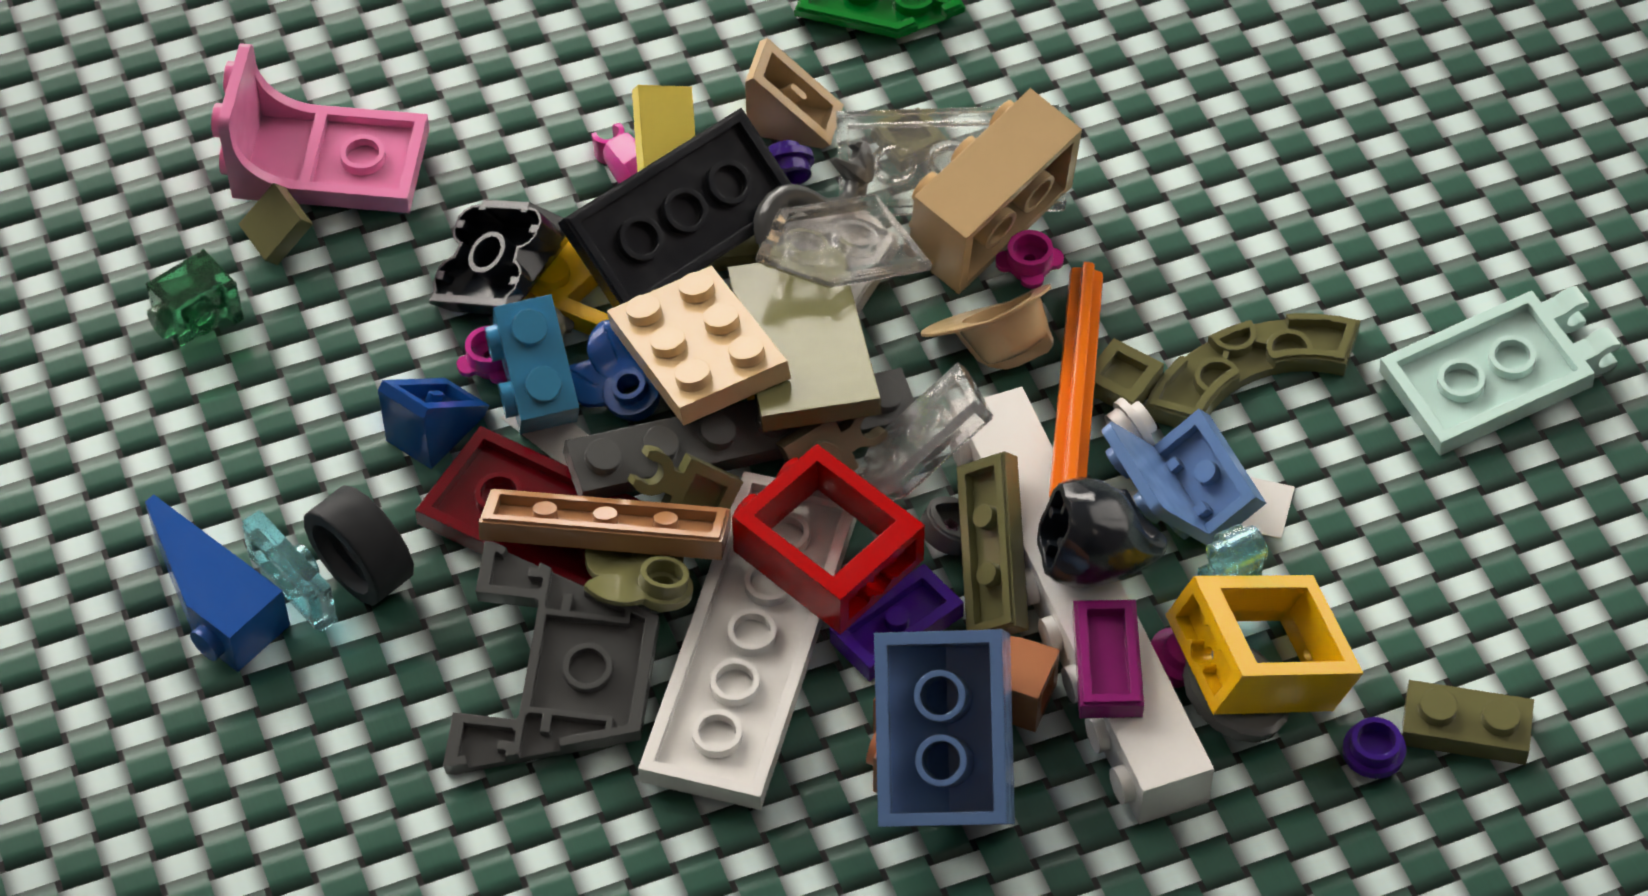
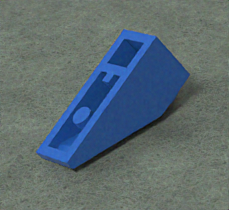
(225, 600)

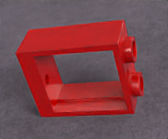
(864, 579)

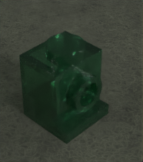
(192, 299)

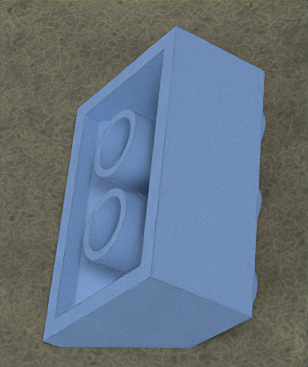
(944, 728)

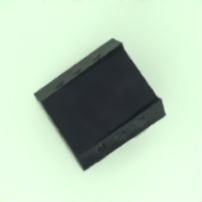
(498, 255)

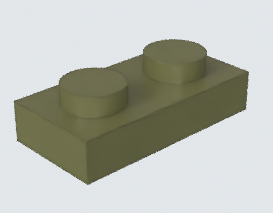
(1467, 722)

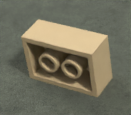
(994, 188)

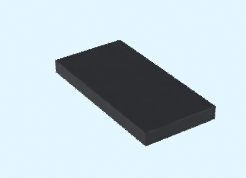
(676, 211)

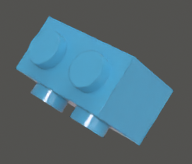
(534, 363)

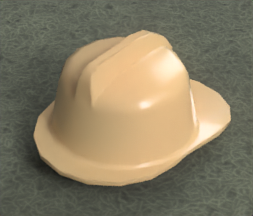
(1002, 333)

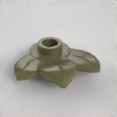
(638, 579)

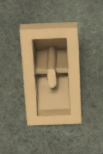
(787, 100)

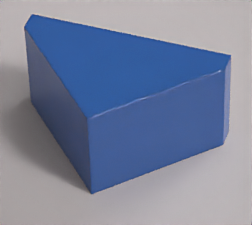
(427, 416)

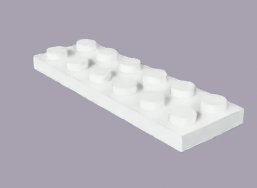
(742, 665)

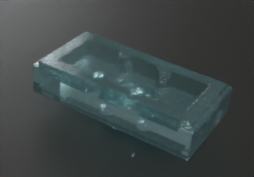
(291, 570)

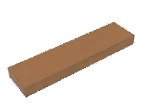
(605, 524)

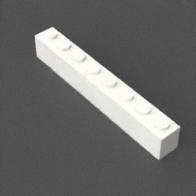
(1152, 757)

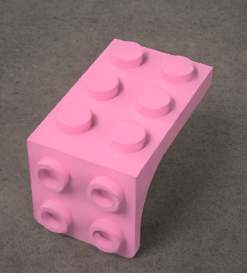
(314, 150)

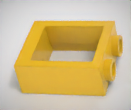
(1233, 681)

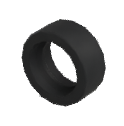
(358, 545)

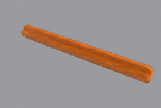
(1077, 375)

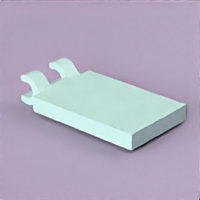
(1498, 367)

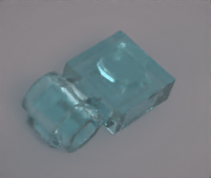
(1235, 553)

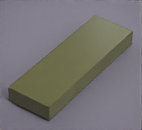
(992, 544)

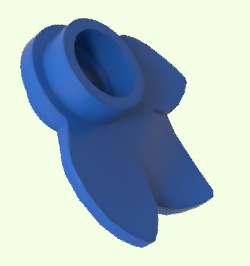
(609, 374)

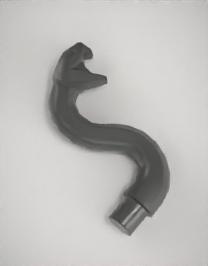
(856, 172)

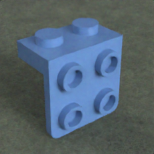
(1186, 477)

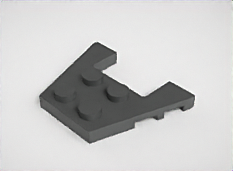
(582, 675)

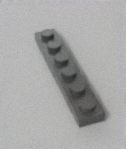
(724, 438)

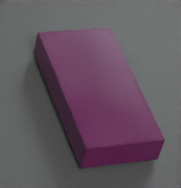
(1108, 659)

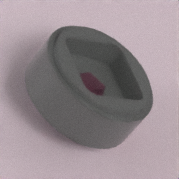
(943, 525)

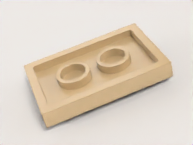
(698, 345)

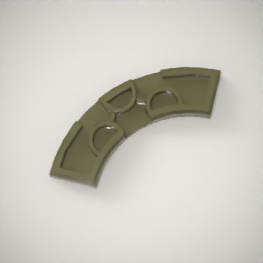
(1248, 354)

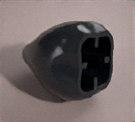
(1095, 535)

